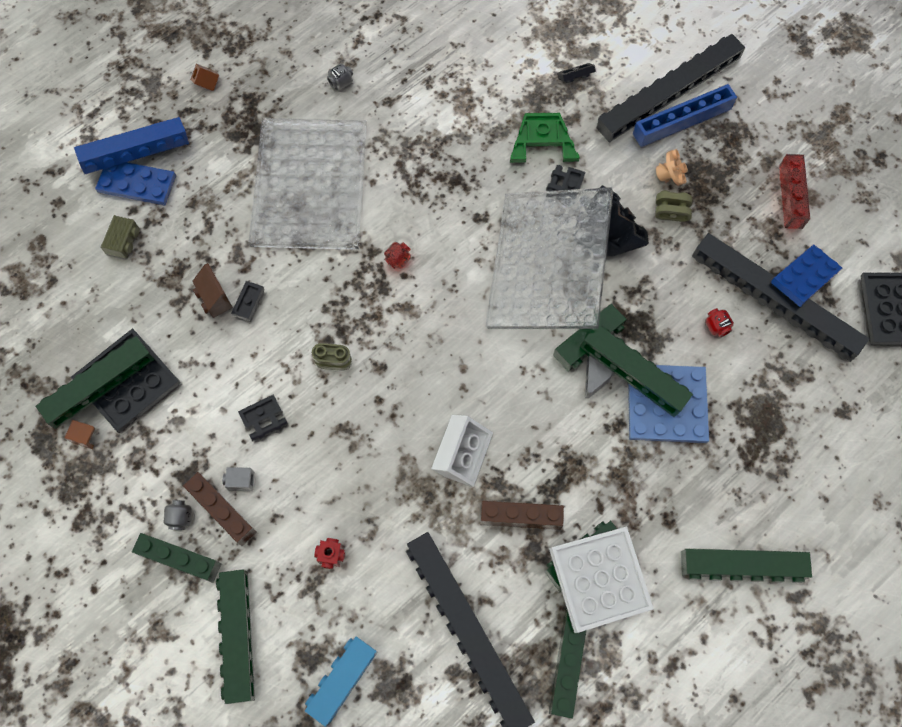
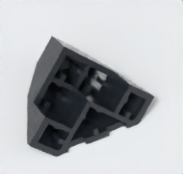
(623, 230)

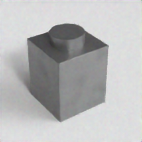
(238, 479)

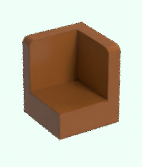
(204, 77)
(80, 434)

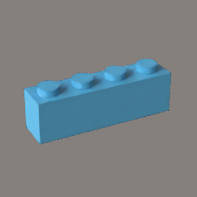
(341, 681)

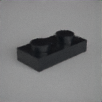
(579, 71)
(247, 301)

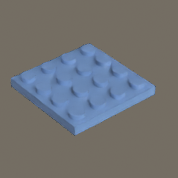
(653, 423)

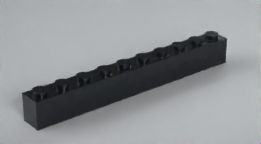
(670, 87)
(757, 282)
(469, 632)

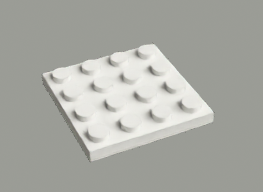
(600, 579)

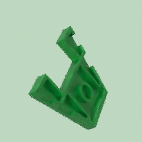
(543, 130)

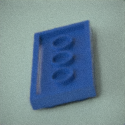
(137, 183)
(806, 275)

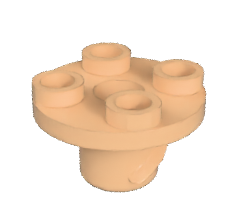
(672, 169)

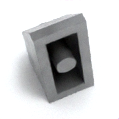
(596, 376)

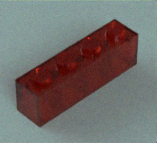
(794, 191)

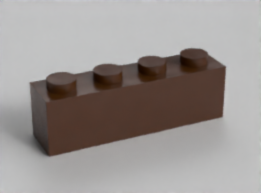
(219, 509)
(522, 515)

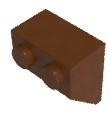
(211, 292)

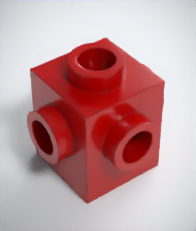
(332, 560)

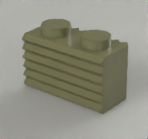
(120, 237)

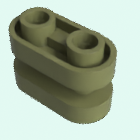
(673, 206)
(332, 356)

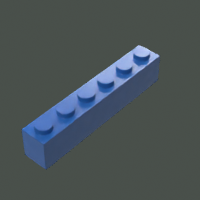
(684, 115)
(131, 145)

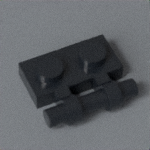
(571, 180)
(260, 412)

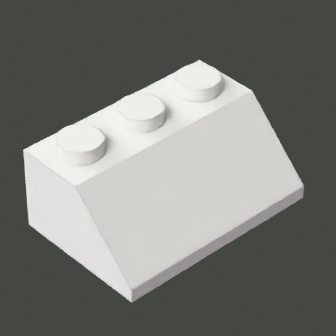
(462, 450)

